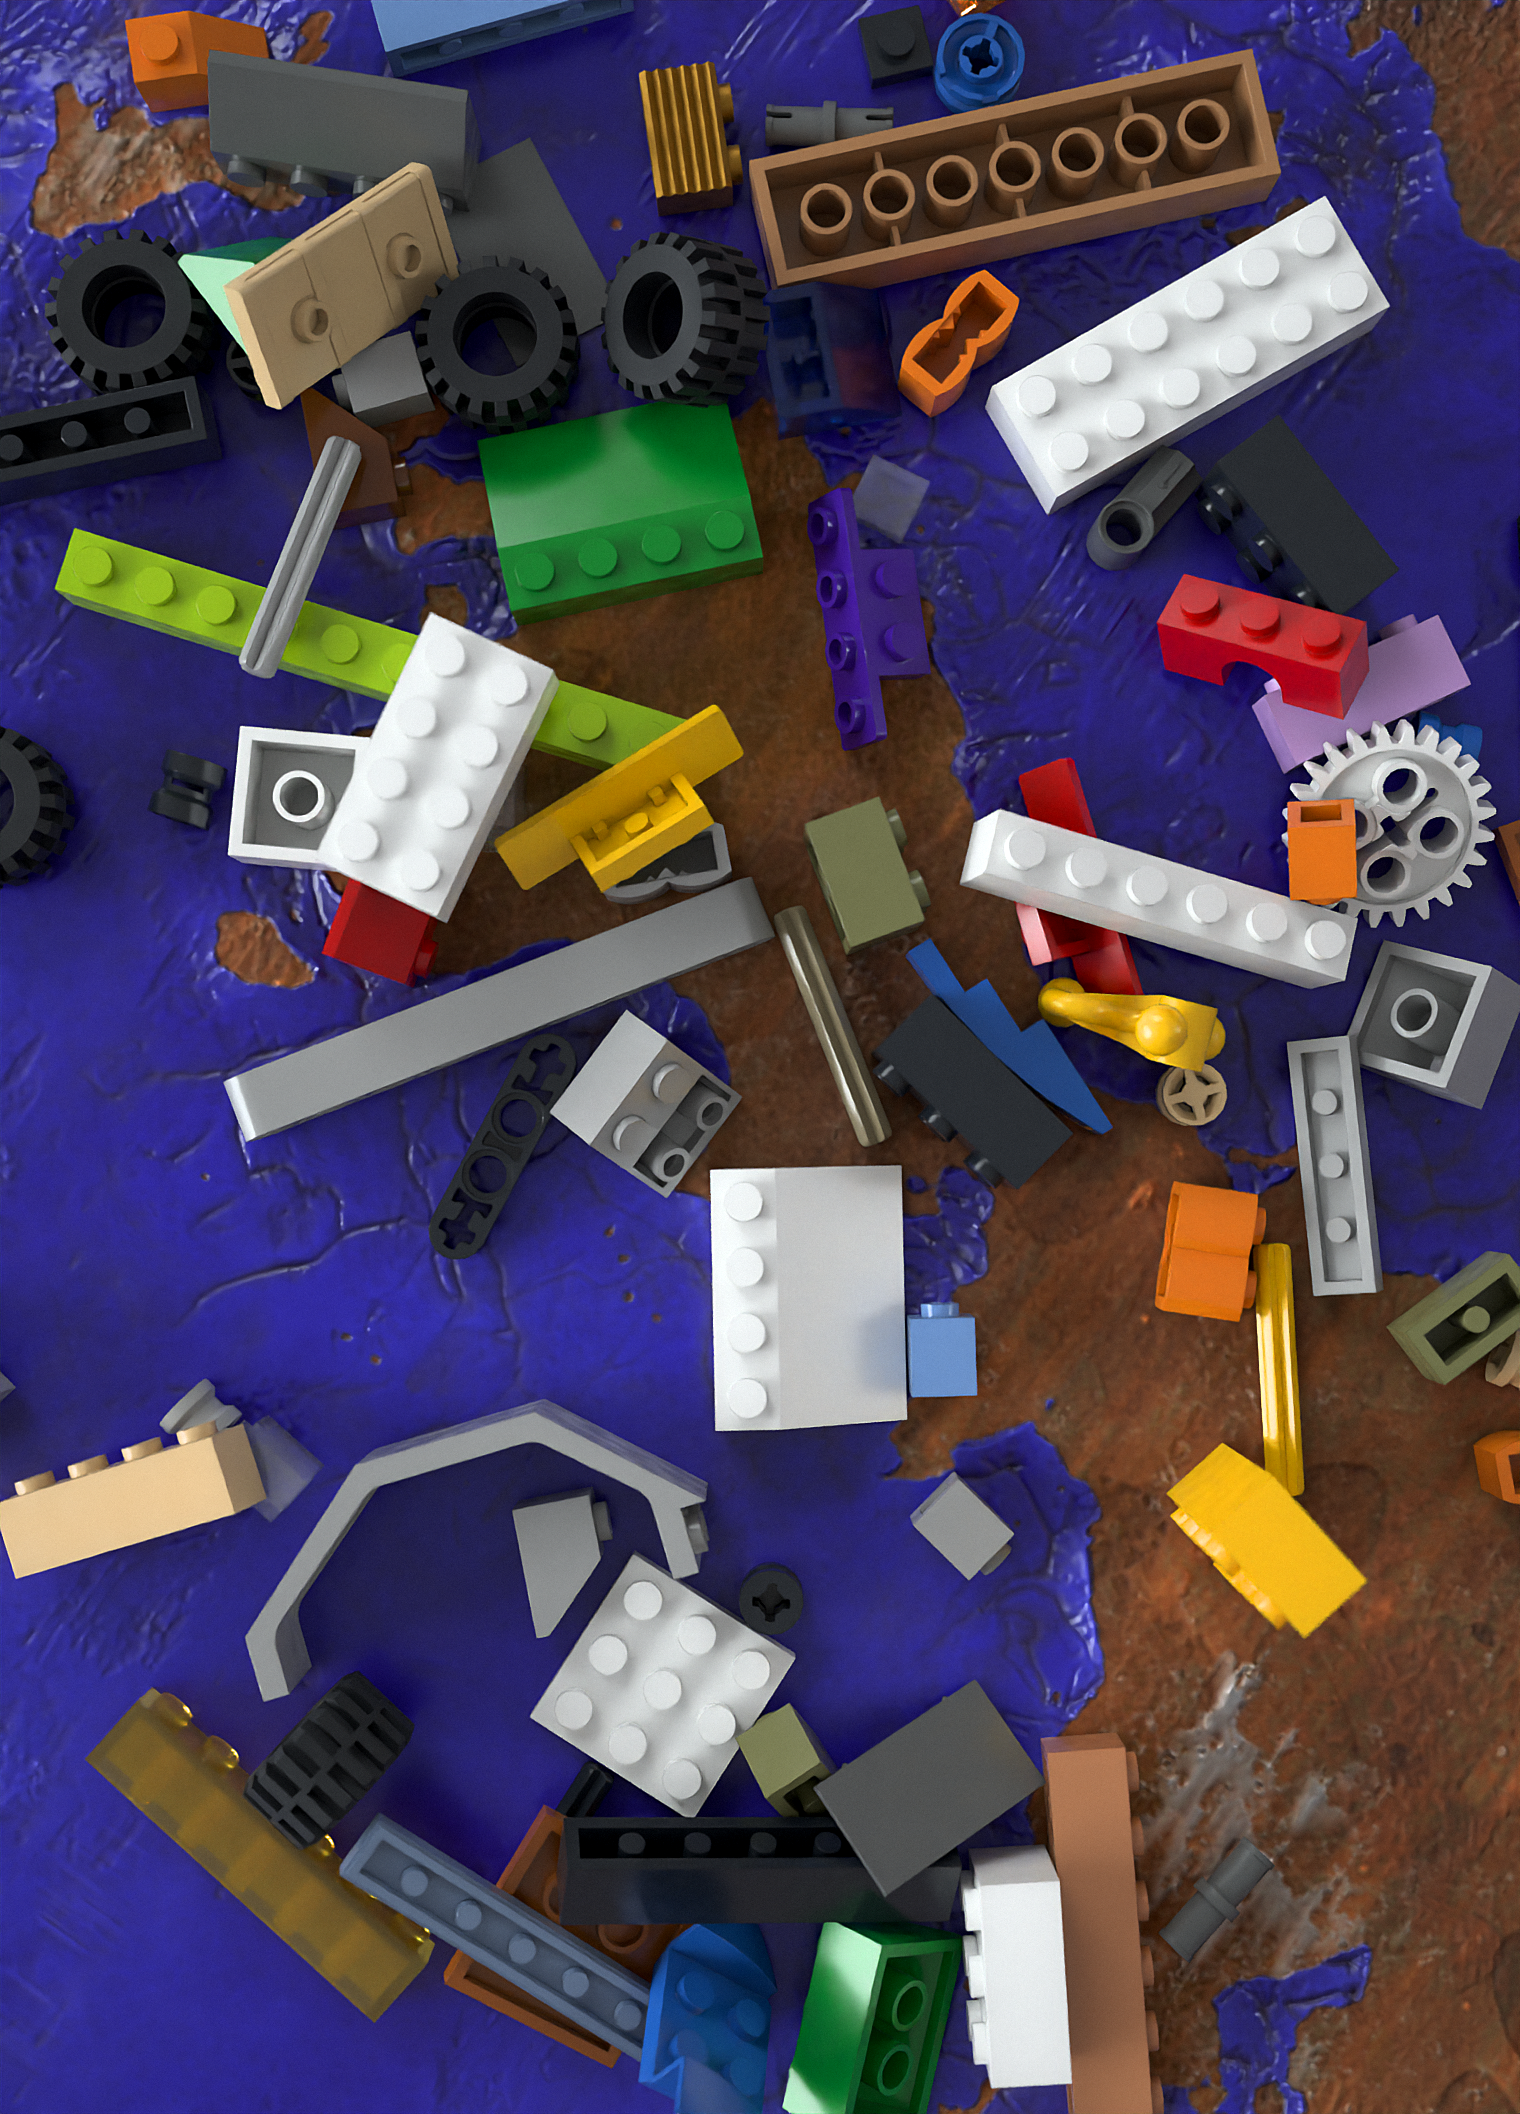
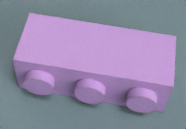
(1406, 674)

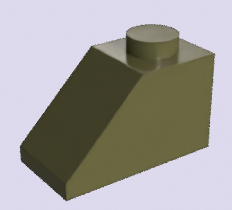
(788, 1762)

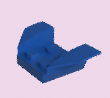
(710, 2020)

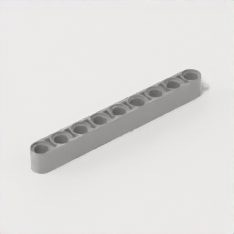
(499, 1009)

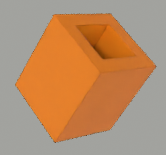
(1322, 850)

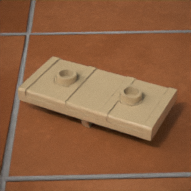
(342, 284)

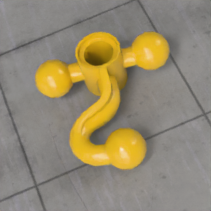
(1152, 1025)

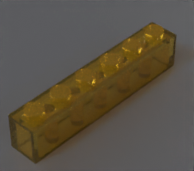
(195, 1796)

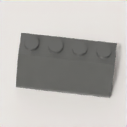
(337, 128)

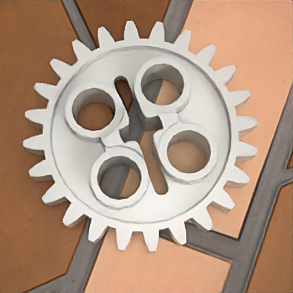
(1419, 866)

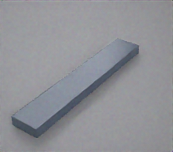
(500, 1933)

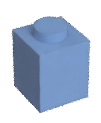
(941, 1351)

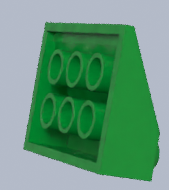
(619, 509)

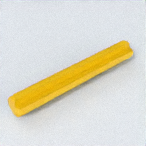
(1278, 1365)

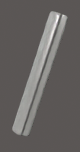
(300, 557)

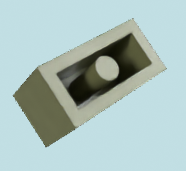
(1462, 1318)

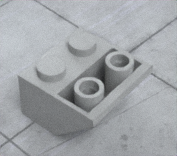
(645, 1104)

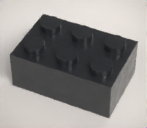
(1292, 524)
(968, 1096)

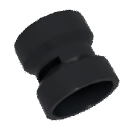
(182, 803)

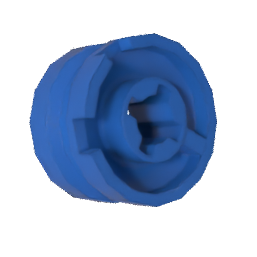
(982, 38)

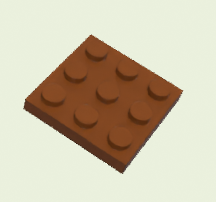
(534, 1882)

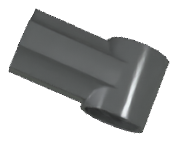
(1143, 507)

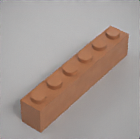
(1101, 1908)

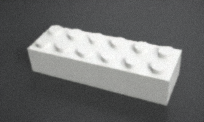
(1186, 355)

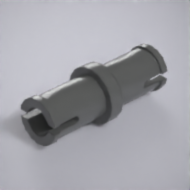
(822, 124)
(1216, 1899)

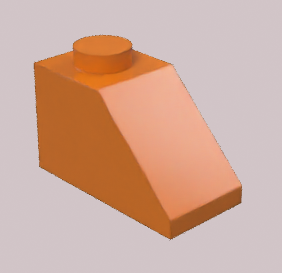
(173, 52)

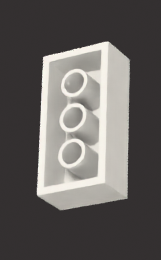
(438, 767)

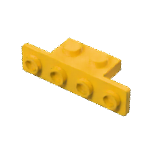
(627, 811)

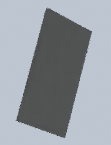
(524, 217)
(929, 1786)

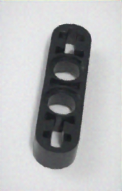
(496, 1142)

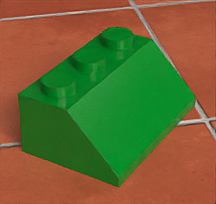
(873, 2019)

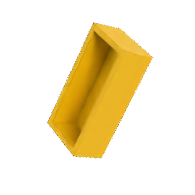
(1263, 1541)

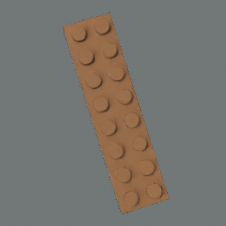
(1017, 176)

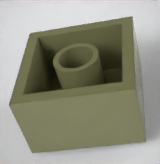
(865, 876)

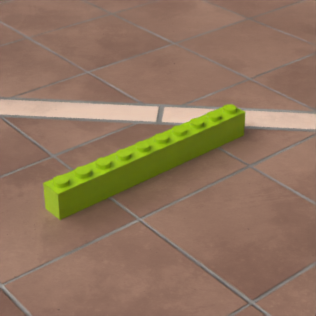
(323, 643)

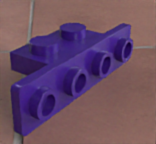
(868, 617)

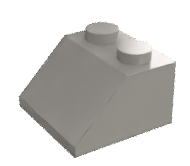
(1435, 1022)

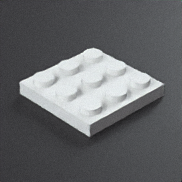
(662, 1685)

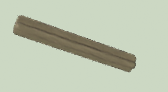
(832, 1026)

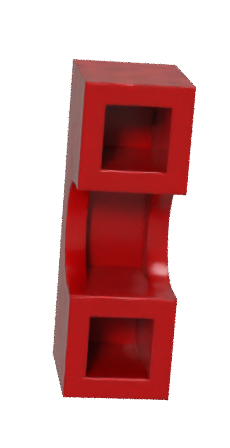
(1308, 651)

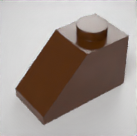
(380, 477)

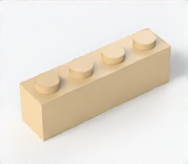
(130, 1500)

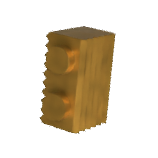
(687, 138)

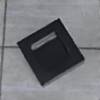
(895, 47)

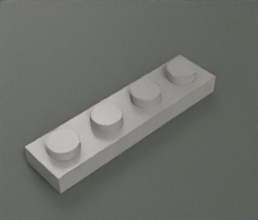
(1335, 1166)

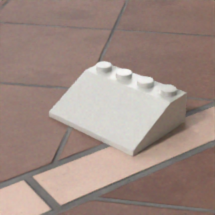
(808, 1296)

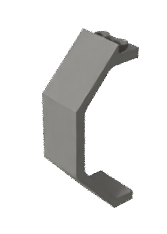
(276, 1636)

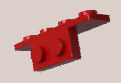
(1098, 954)

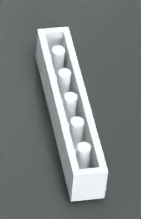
(1157, 900)

